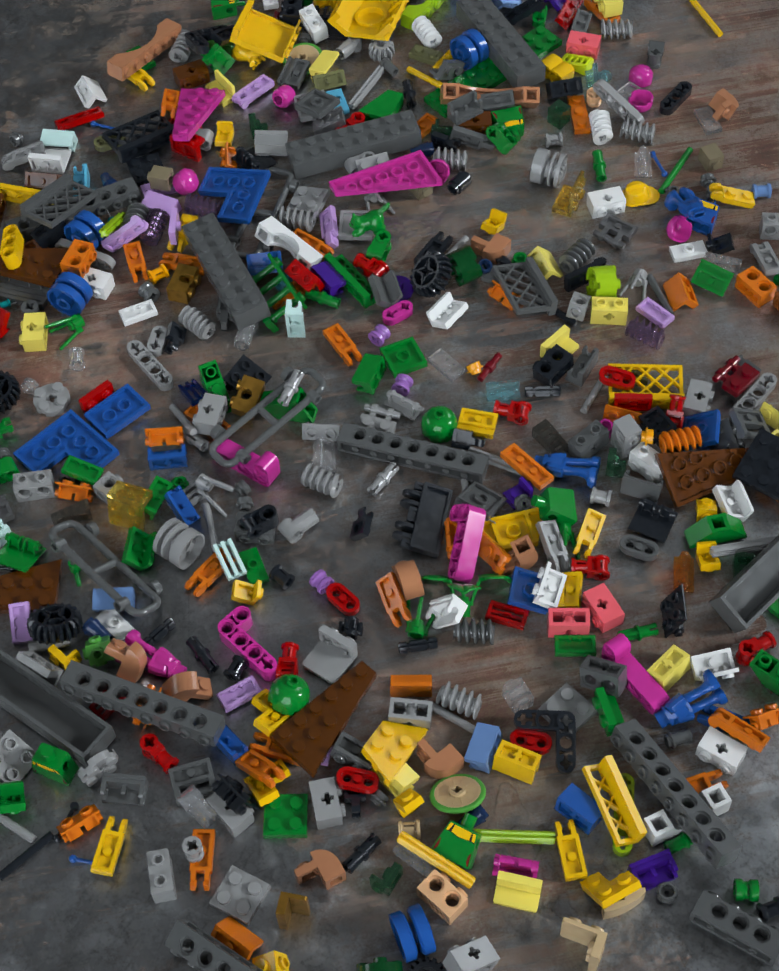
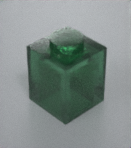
(559, 114)

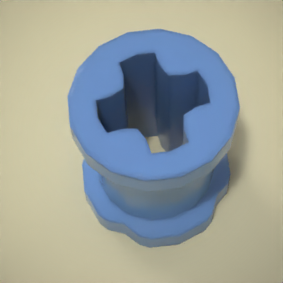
(762, 190)

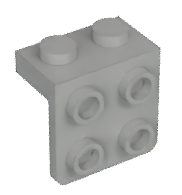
(331, 654)
(14, 757)

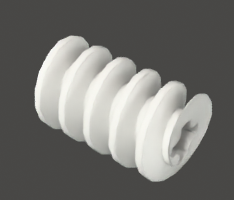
(426, 32)
(600, 126)

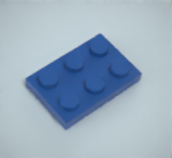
(117, 411)

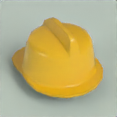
(640, 194)

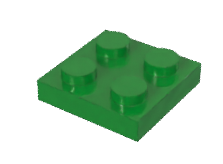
(403, 357)
(286, 817)

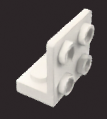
(52, 162)

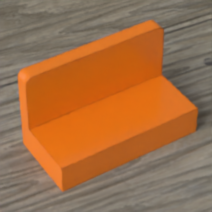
(680, 292)
(411, 686)
(236, 937)

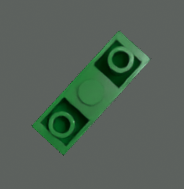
(212, 380)
(715, 528)
(767, 670)

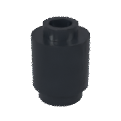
(459, 182)

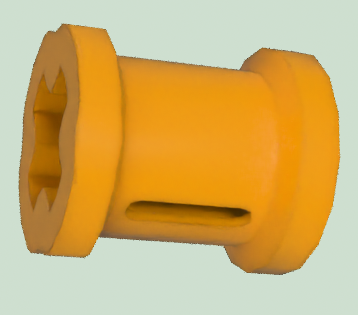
(152, 273)

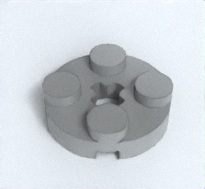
(46, 392)
(99, 763)

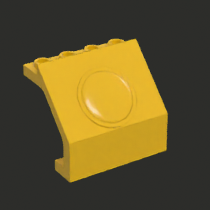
(367, 18)

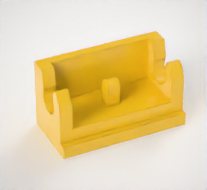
(516, 761)

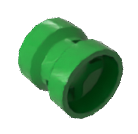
(746, 890)

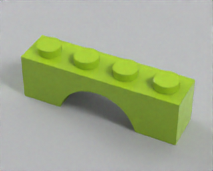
(413, 11)

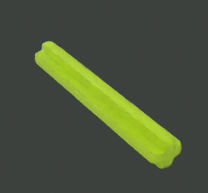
(113, 224)
(517, 836)

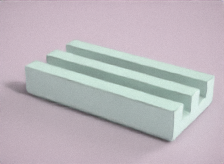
(229, 542)

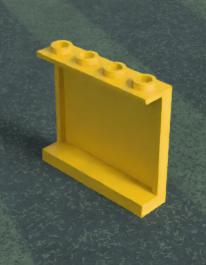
(264, 34)

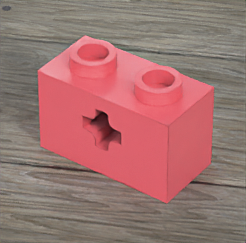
(583, 44)
(603, 607)
(568, 621)

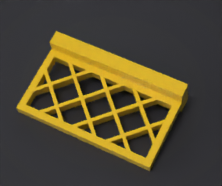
(662, 398)

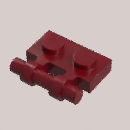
(739, 380)

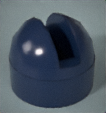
(487, 264)

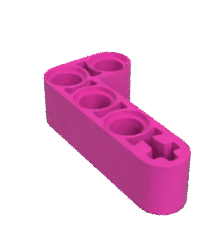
(260, 469)
(466, 541)
(251, 647)
(639, 681)

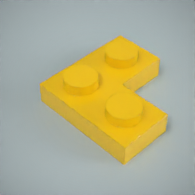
(269, 719)
(262, 793)
(609, 892)

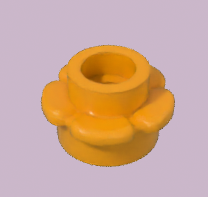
(474, 368)
(647, 436)

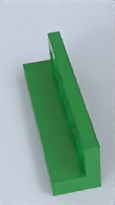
(353, 284)

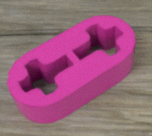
(397, 312)

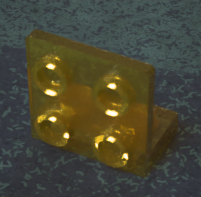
(569, 197)
(127, 505)

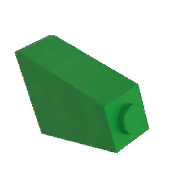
(384, 105)
(306, 415)

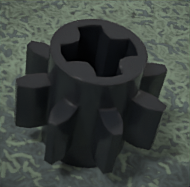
(351, 627)

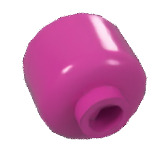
(283, 96)

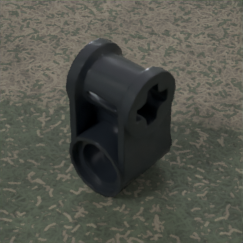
(259, 521)

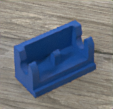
(258, 261)
(167, 459)
(181, 506)
(231, 745)
(580, 807)

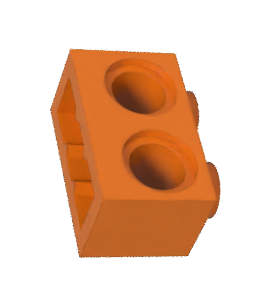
(78, 258)
(755, 286)

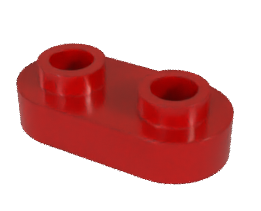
(617, 378)
(345, 599)
(531, 740)
(358, 778)

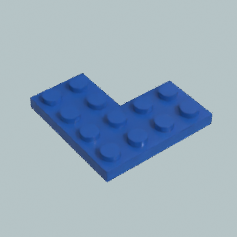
(240, 187)
(63, 438)

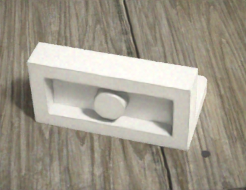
(89, 91)

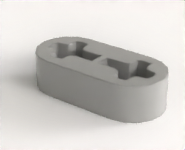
(154, 340)

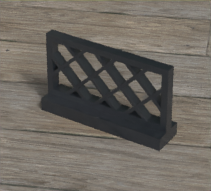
(143, 143)

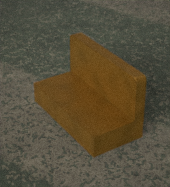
(288, 904)

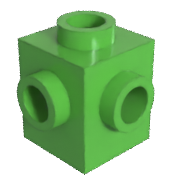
(95, 649)

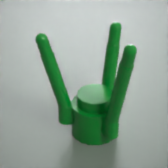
(74, 323)
(567, 535)
(417, 628)

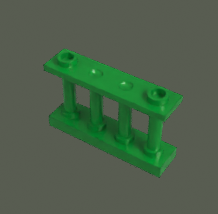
(276, 263)

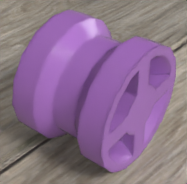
(379, 335)
(402, 384)
(320, 581)

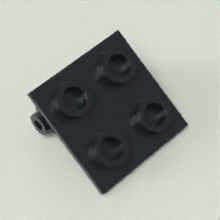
(248, 160)
(244, 367)
(653, 520)
(674, 612)
(233, 792)

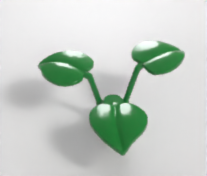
(464, 589)

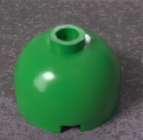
(439, 424)
(289, 694)

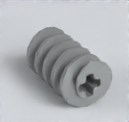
(616, 28)
(180, 50)
(637, 131)
(451, 158)
(297, 220)
(197, 322)
(320, 481)
(459, 700)

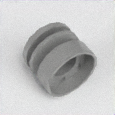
(550, 168)
(178, 543)

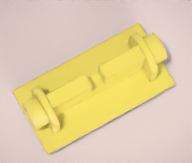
(770, 415)

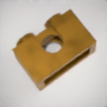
(183, 283)
(249, 386)

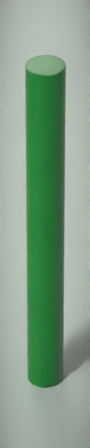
(675, 170)

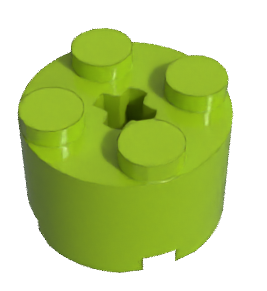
(602, 281)

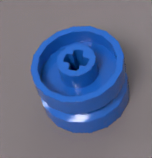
(469, 48)
(84, 227)
(69, 293)
(412, 932)

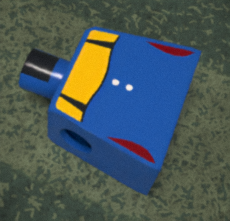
(706, 224)

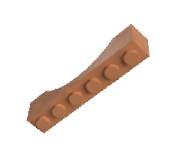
(125, 64)
(523, 96)

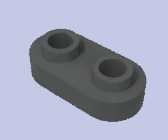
(639, 547)

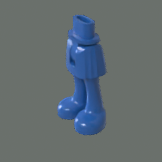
(686, 203)
(560, 465)
(679, 710)

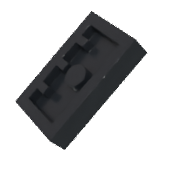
(656, 420)

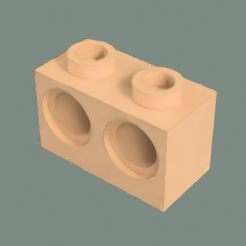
(437, 899)

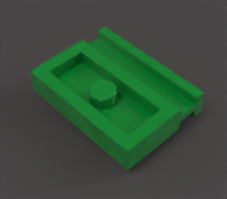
(712, 278)

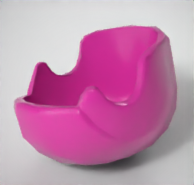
(641, 75)
(641, 100)
(441, 168)
(185, 181)
(679, 229)

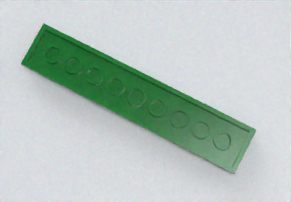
(488, 75)

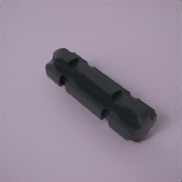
(540, 391)
(160, 632)
(417, 645)

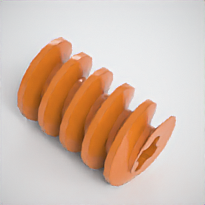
(680, 438)

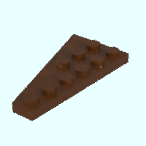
(38, 266)
(697, 472)
(37, 586)
(319, 724)

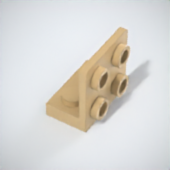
(592, 936)

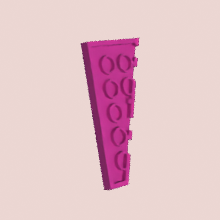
(193, 111)
(401, 173)

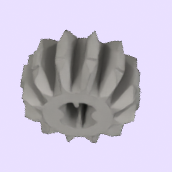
(380, 49)

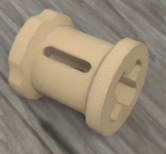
(411, 828)

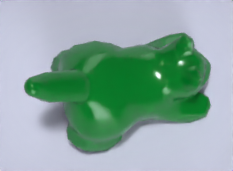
(371, 221)

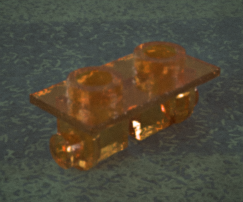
(684, 572)

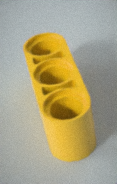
(12, 246)

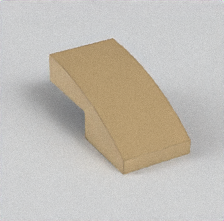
(624, 904)

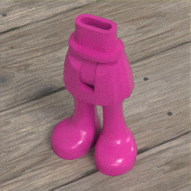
(162, 661)

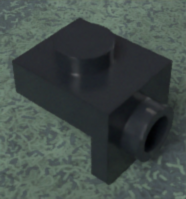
(720, 244)

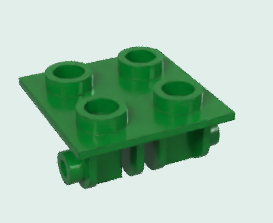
(20, 552)

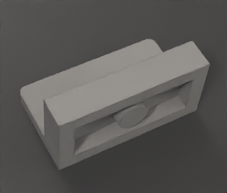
(270, 142)

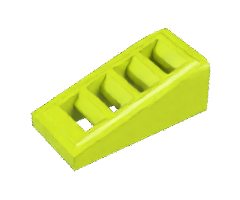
(580, 62)

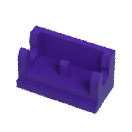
(329, 277)
(655, 869)

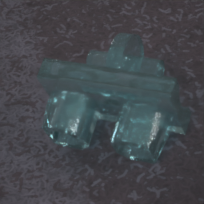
(594, 75)
(502, 390)

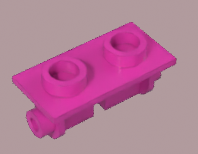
(515, 865)

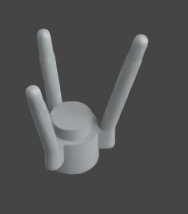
(374, 197)
(637, 279)
(205, 483)

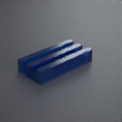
(190, 386)

